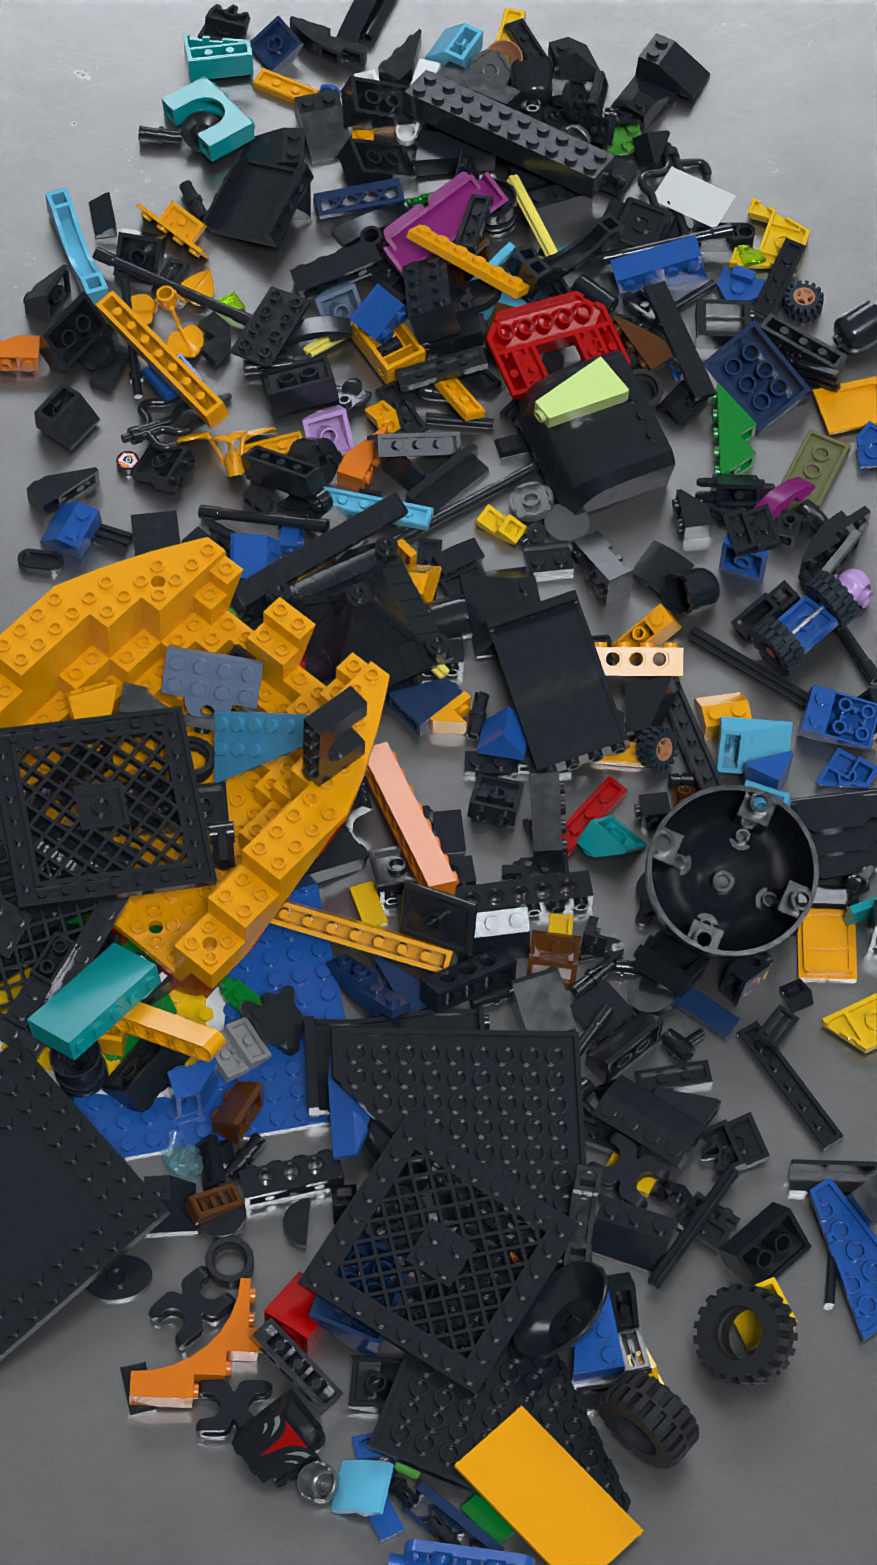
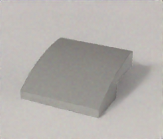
(242, 1050)

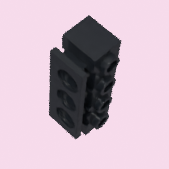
(523, 254)

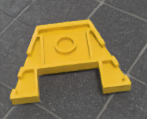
(774, 236)

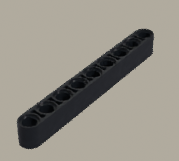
(319, 551)

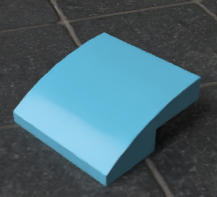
(362, 1487)

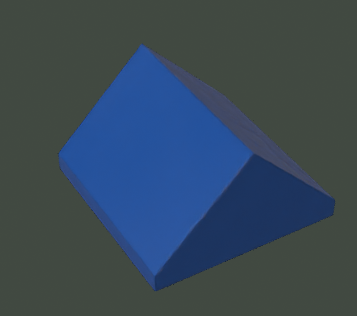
(503, 736)
(770, 770)

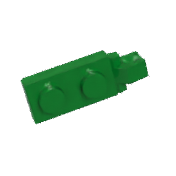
(236, 992)

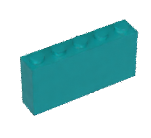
(94, 1001)

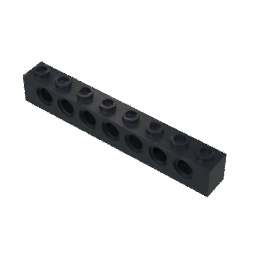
(529, 889)

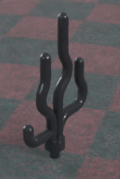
(671, 159)
(151, 428)

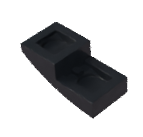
(458, 556)

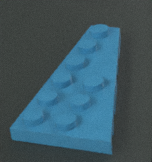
(253, 740)

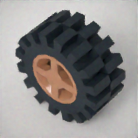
(811, 300)
(657, 747)

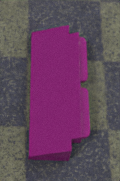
(441, 215)

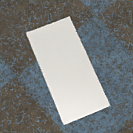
(694, 197)

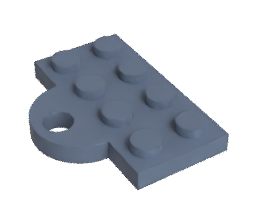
(211, 679)

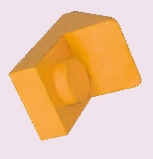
(450, 717)

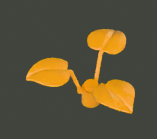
(186, 340)
(232, 459)

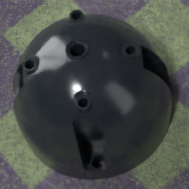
(772, 861)

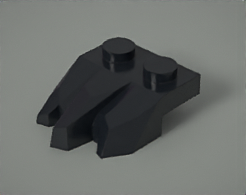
(225, 23)
(735, 1144)

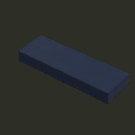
(707, 1012)

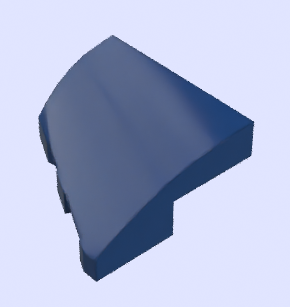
(847, 771)

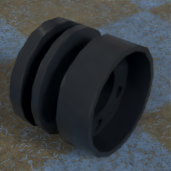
(506, 217)
(80, 1076)

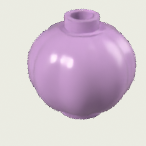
(858, 585)

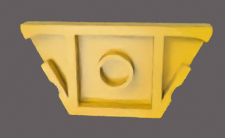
(856, 1024)

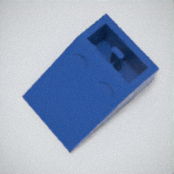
(838, 718)

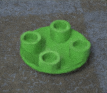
(622, 139)

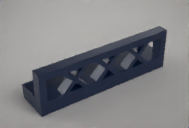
(357, 195)
(450, 1515)

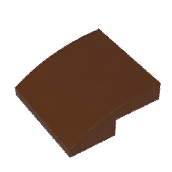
(554, 950)

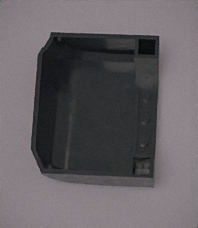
(602, 453)

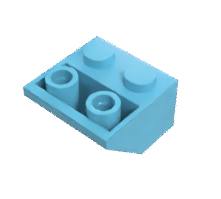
(457, 45)

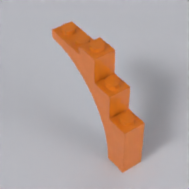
(180, 1382)

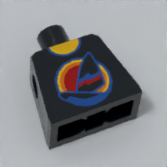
(750, 971)

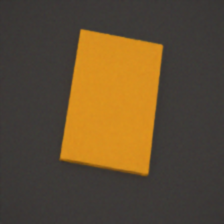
(547, 1495)

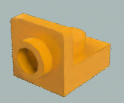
(383, 415)

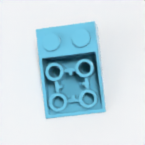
(750, 740)

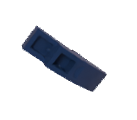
(363, 987)

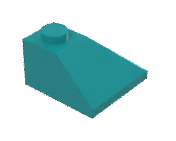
(608, 837)

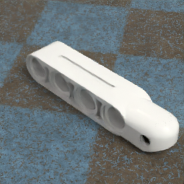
(407, 133)

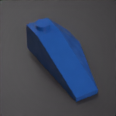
(347, 1122)

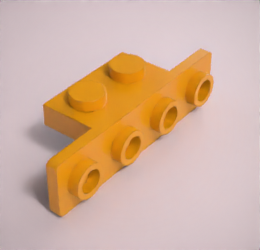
(180, 223)

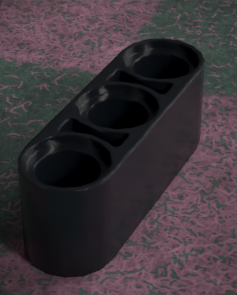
(742, 235)

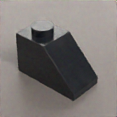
(623, 1300)

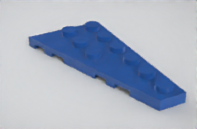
(852, 1251)

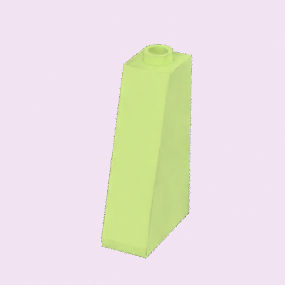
(581, 394)

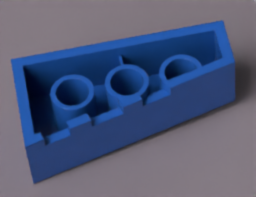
(671, 262)
(600, 1353)

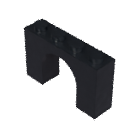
(330, 740)

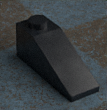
(53, 490)

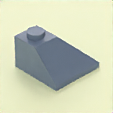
(338, 300)

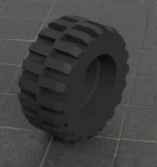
(715, 1326)
(648, 1419)

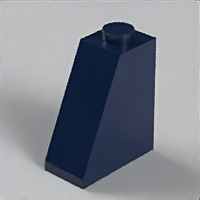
(422, 701)

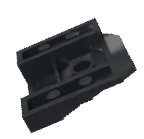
(842, 832)

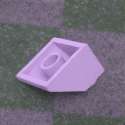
(330, 424)

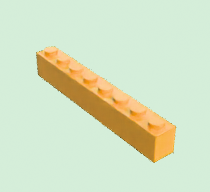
(162, 359)
(362, 936)

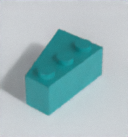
(217, 58)

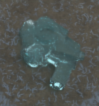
(182, 1159)

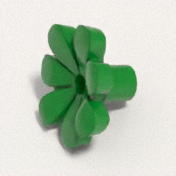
(418, 200)

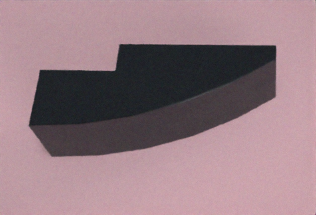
(770, 604)

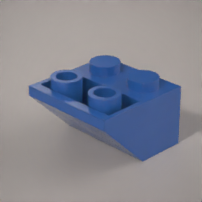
(192, 1086)

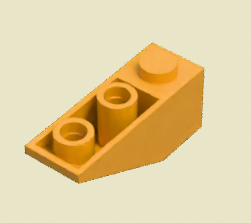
(653, 628)

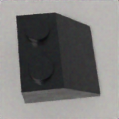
(141, 249)

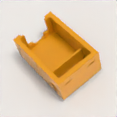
(385, 366)

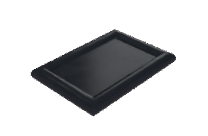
(438, 917)

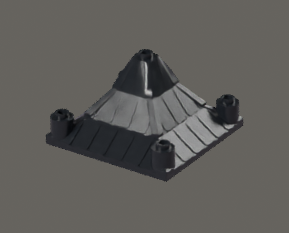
(367, 610)

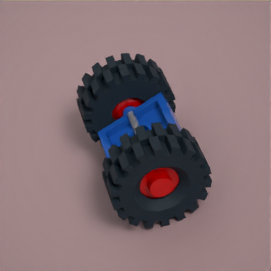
(792, 635)

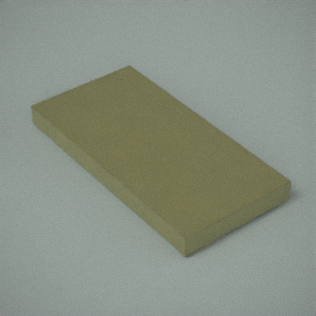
(817, 462)

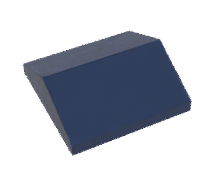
(276, 45)

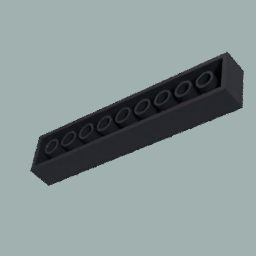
(508, 133)

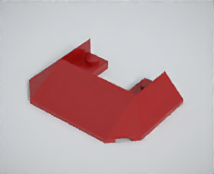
(545, 326)

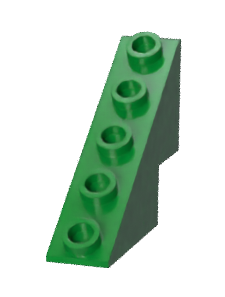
(731, 433)

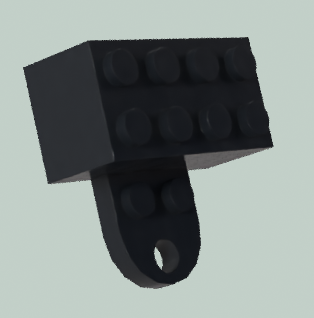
(438, 303)

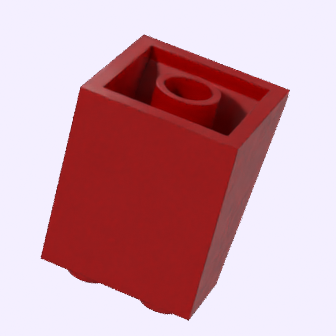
(291, 1313)

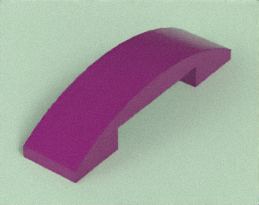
(785, 493)

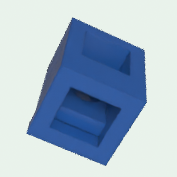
(291, 539)

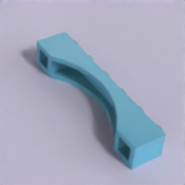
(72, 240)

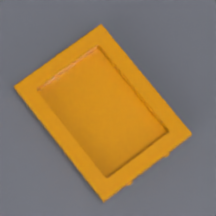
(849, 407)
(826, 946)

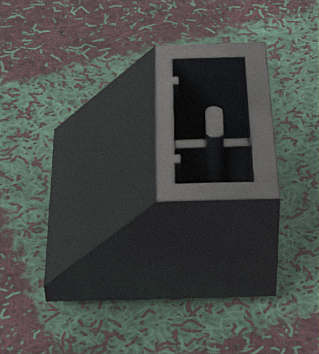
(66, 416)

